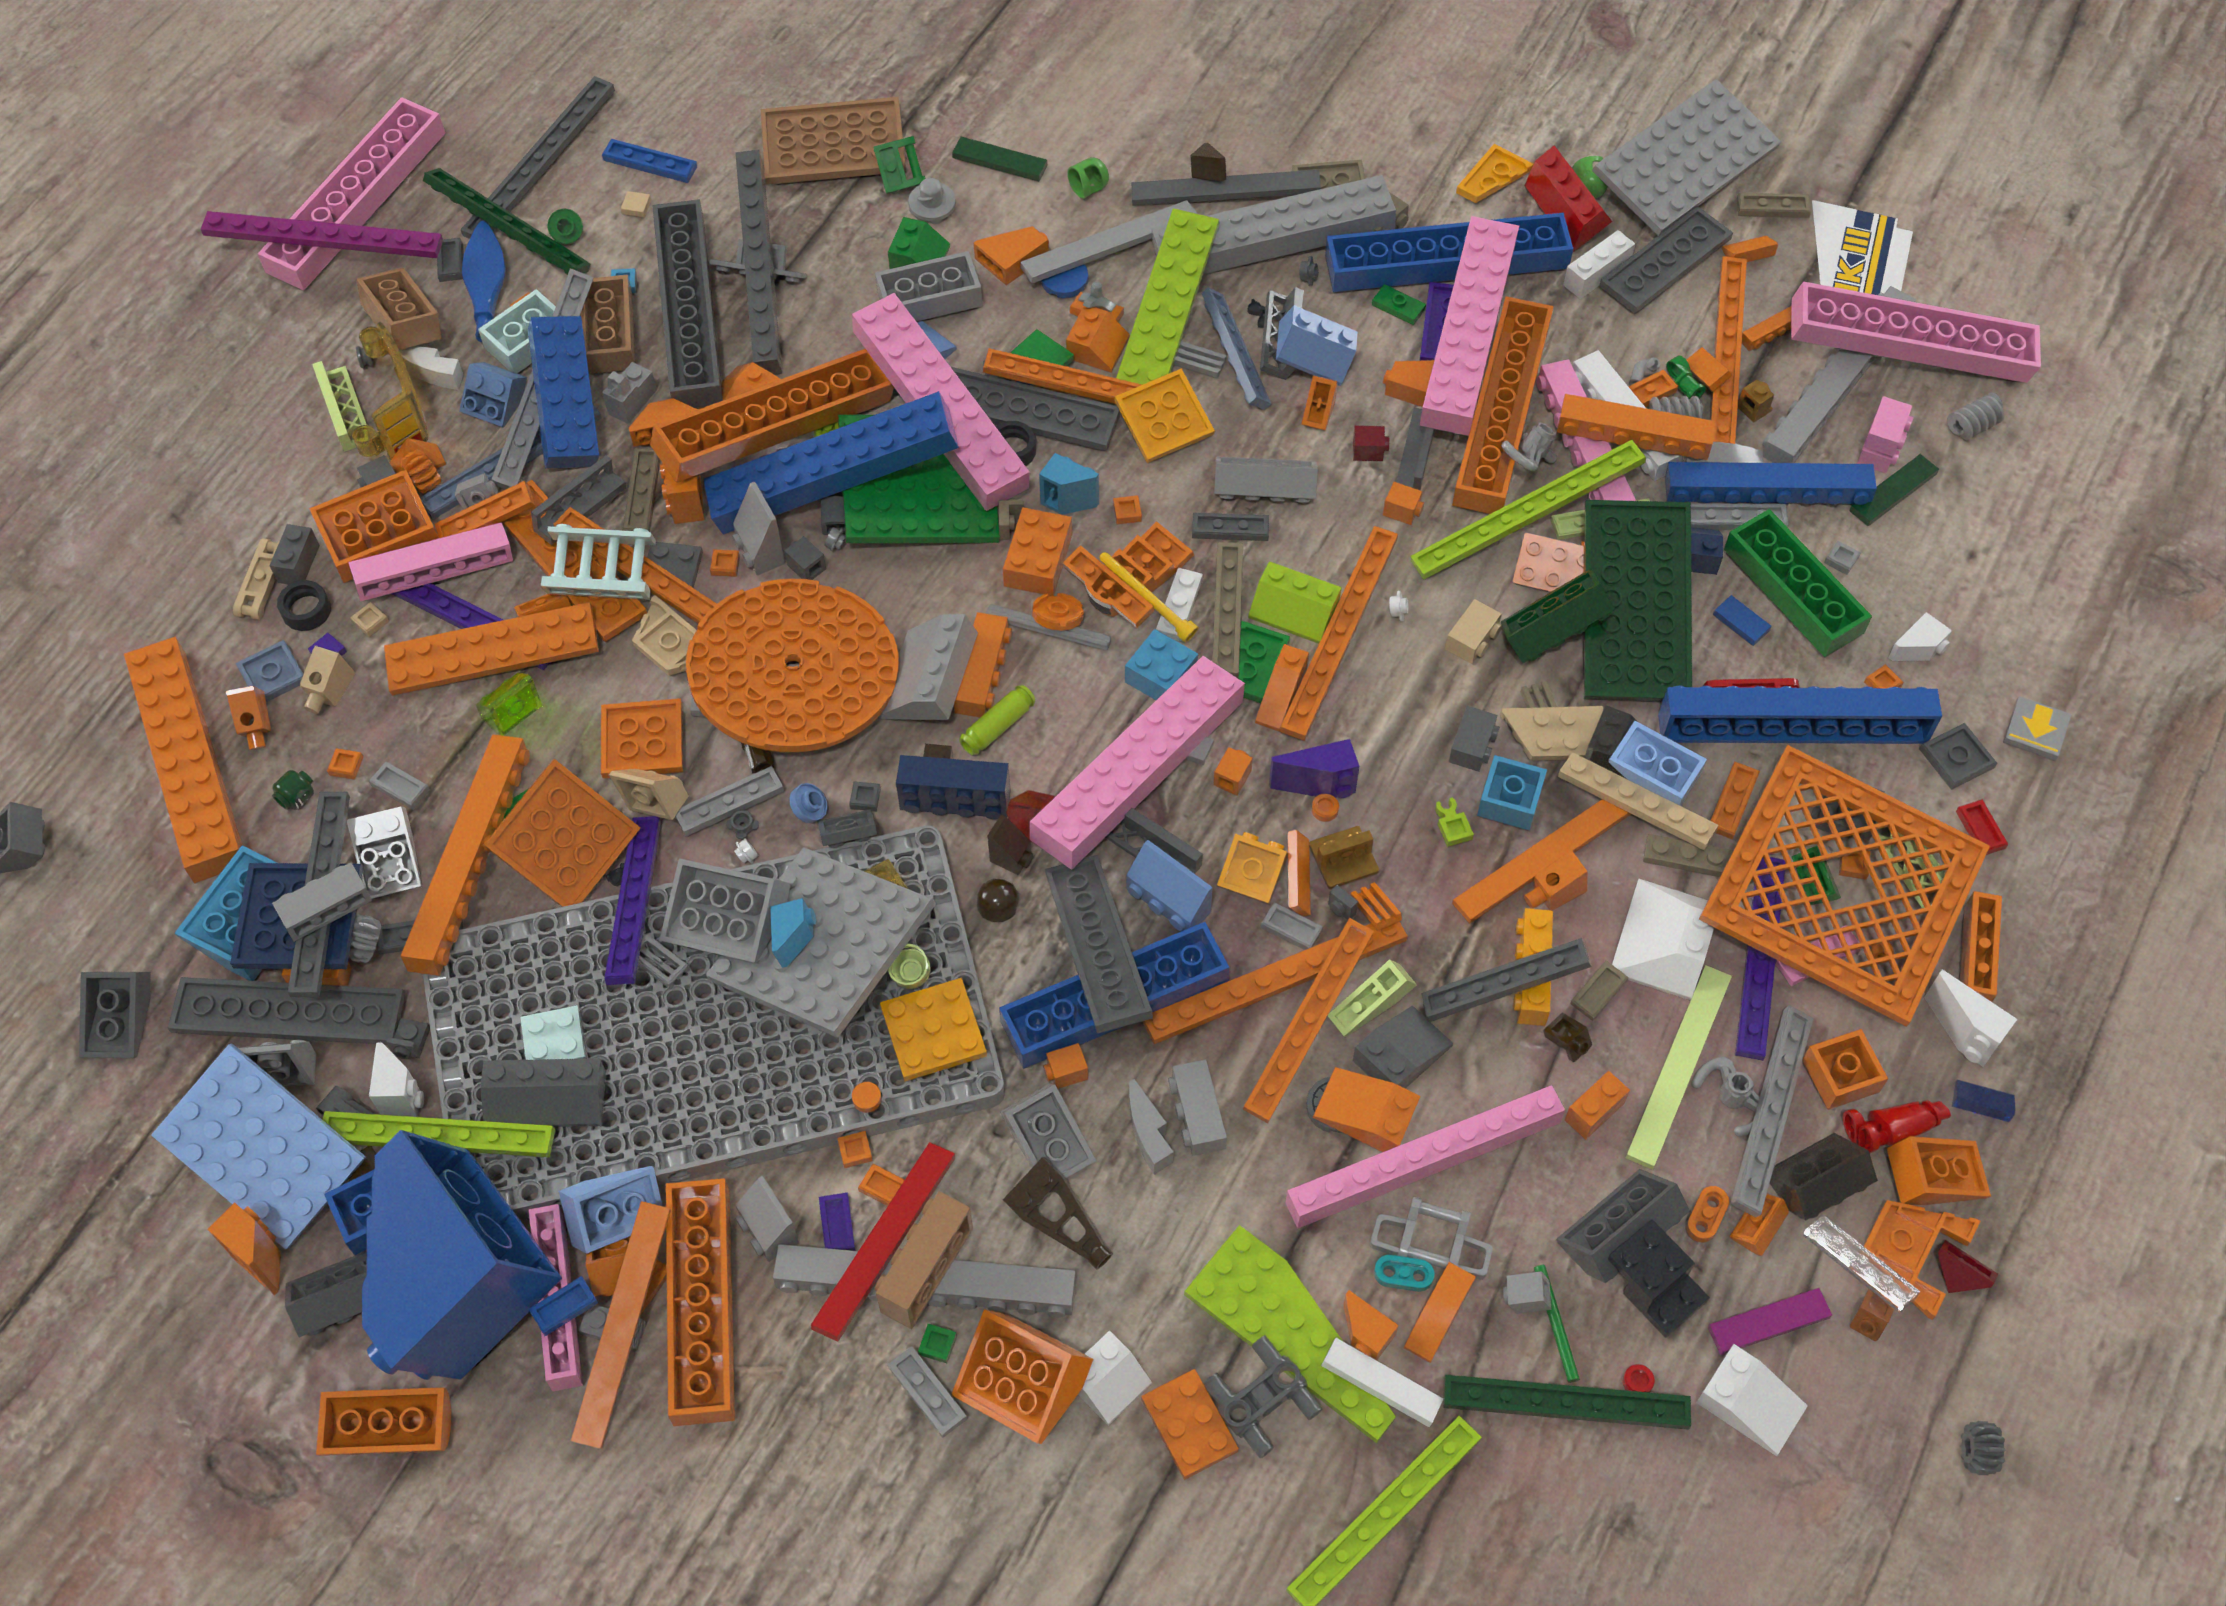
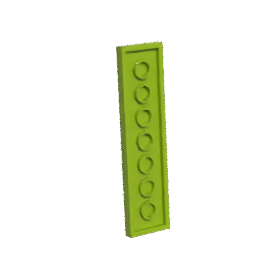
(1168, 297)

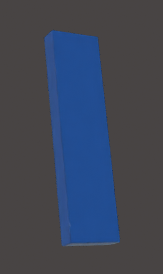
(649, 160)

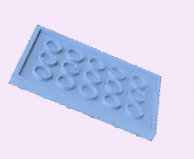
(258, 1145)

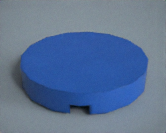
(1067, 283)

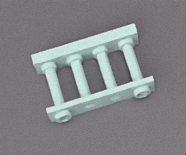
(609, 585)

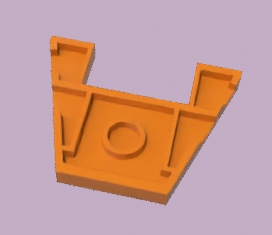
(1904, 1239)

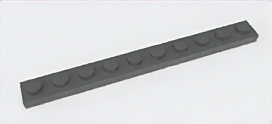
(547, 148)

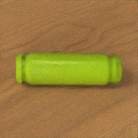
(997, 720)

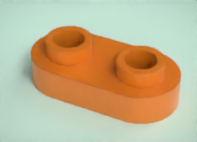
(1707, 1216)

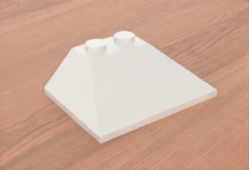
(1663, 940)

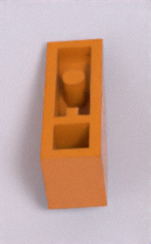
(1282, 686)

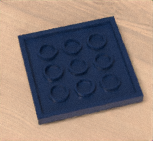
(260, 933)

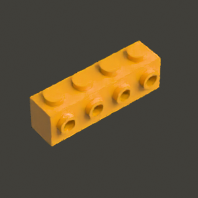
(1535, 936)

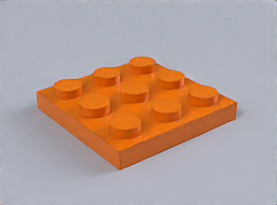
(642, 736)

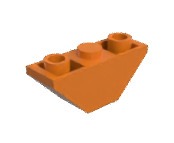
(642, 427)

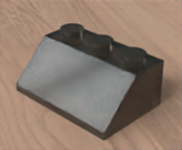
(1822, 1175)

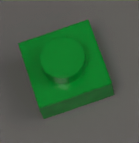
(937, 1343)

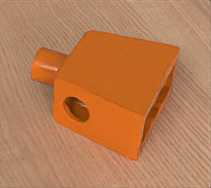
(245, 705)
(1558, 883)

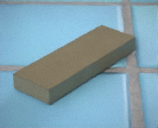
(1773, 205)

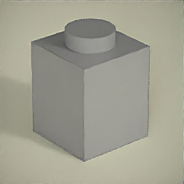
(1528, 1292)

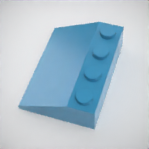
(215, 917)

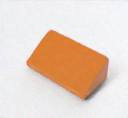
(1752, 249)
(542, 604)
(1758, 1232)

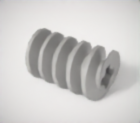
(1683, 407)
(1976, 416)

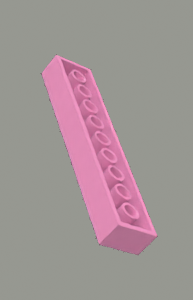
(357, 187)
(1469, 326)
(1915, 332)
(918, 370)
(1136, 762)

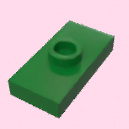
(1398, 304)

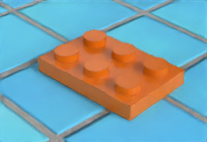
(1189, 1424)

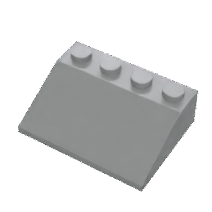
(931, 668)
(721, 910)

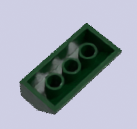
(1557, 616)

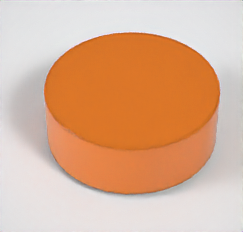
(1325, 807)
(866, 1097)

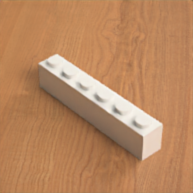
(1604, 383)

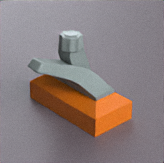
(1096, 300)

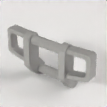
(1406, 1250)

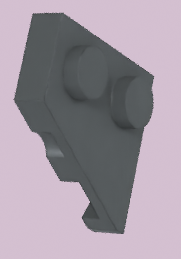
(677, 559)

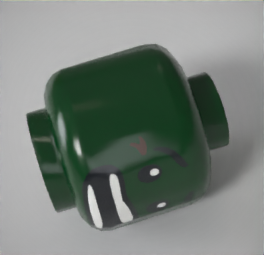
(293, 789)

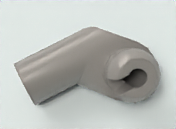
(1643, 369)

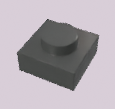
(1342, 903)

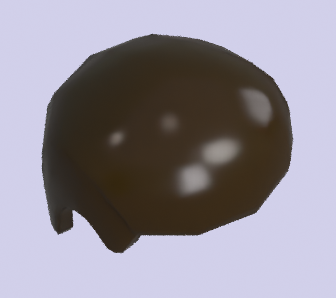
(997, 900)

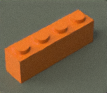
(982, 672)
(1981, 943)

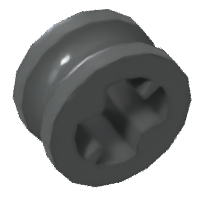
(363, 358)

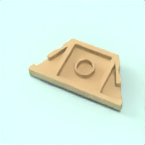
(664, 637)
(1553, 731)

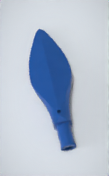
(483, 273)

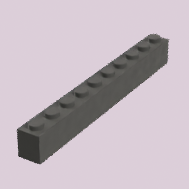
(758, 261)

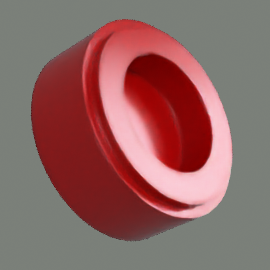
(1638, 1378)

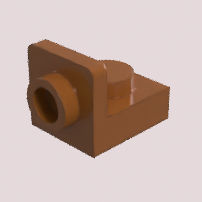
(1872, 1316)

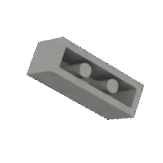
(322, 901)
(1197, 1107)

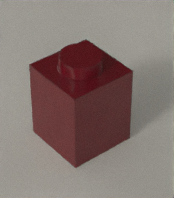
(1369, 443)

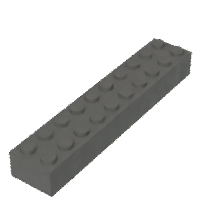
(687, 303)

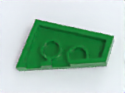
(1258, 657)

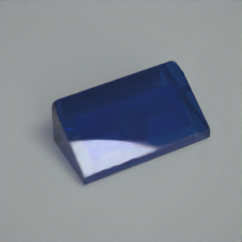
(1984, 1101)

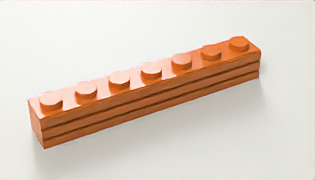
(1767, 330)

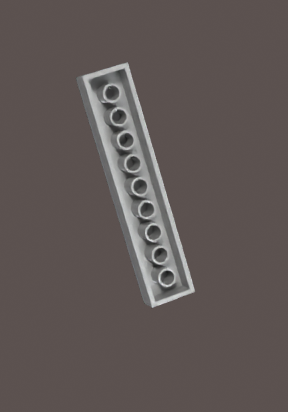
(1296, 223)

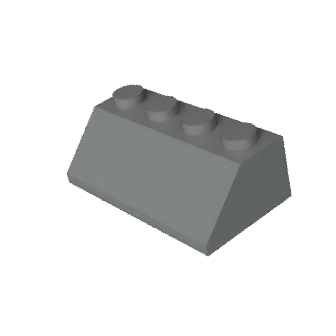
(1266, 478)

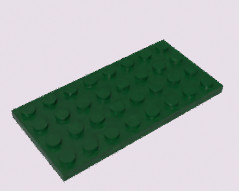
(1646, 570)

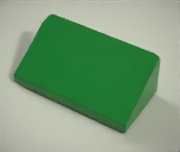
(1823, 873)

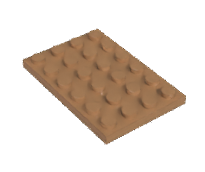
(828, 139)

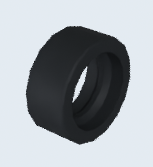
(1021, 431)
(299, 590)

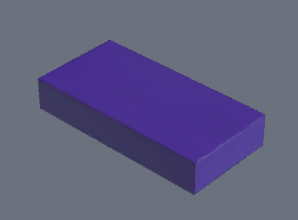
(837, 1222)

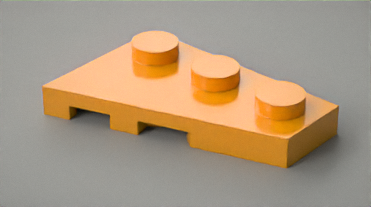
(1493, 173)

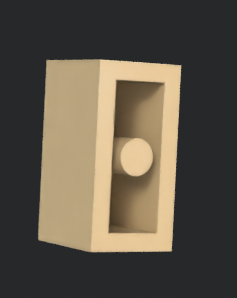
(1473, 631)

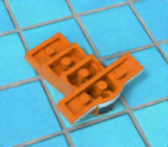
(1148, 558)

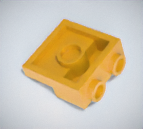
(1253, 867)

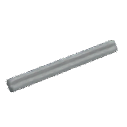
(1076, 634)

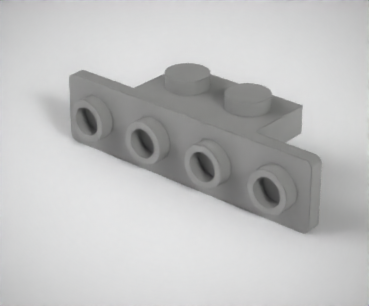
(779, 255)

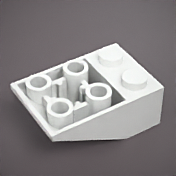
(385, 851)

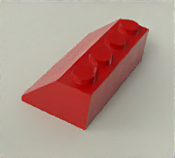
(1561, 190)

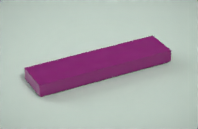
(1770, 1321)

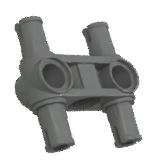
(1262, 1396)

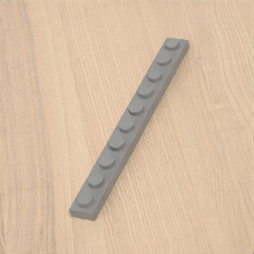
(526, 419)

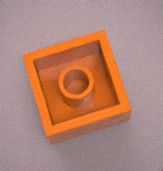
(1844, 1069)

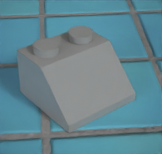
(765, 1220)

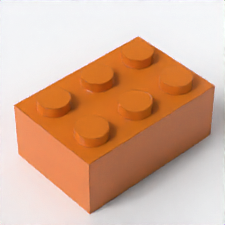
(1037, 551)

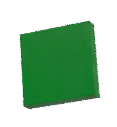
(1043, 348)

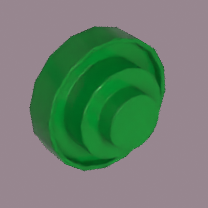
(565, 226)

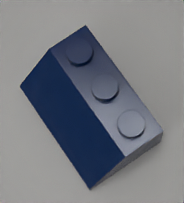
(1706, 550)

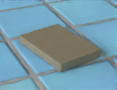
(1335, 172)

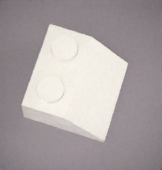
(393, 1087)
(1113, 1378)

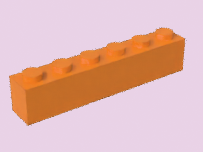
(1646, 427)

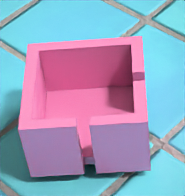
(1886, 434)

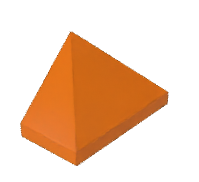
(430, 449)

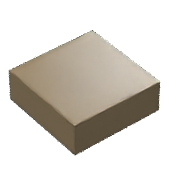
(636, 204)
(369, 619)

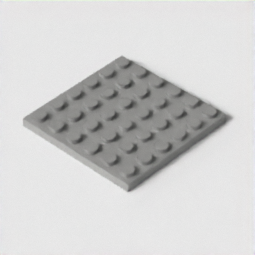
(855, 941)

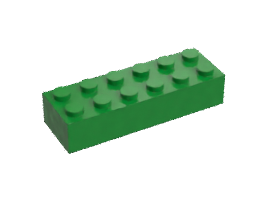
(1797, 582)

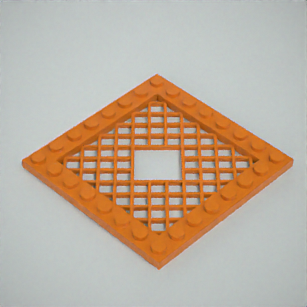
(1966, 856)

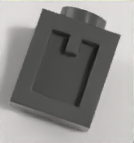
(408, 1039)

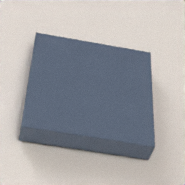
(271, 670)

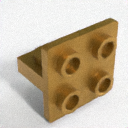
(1344, 856)

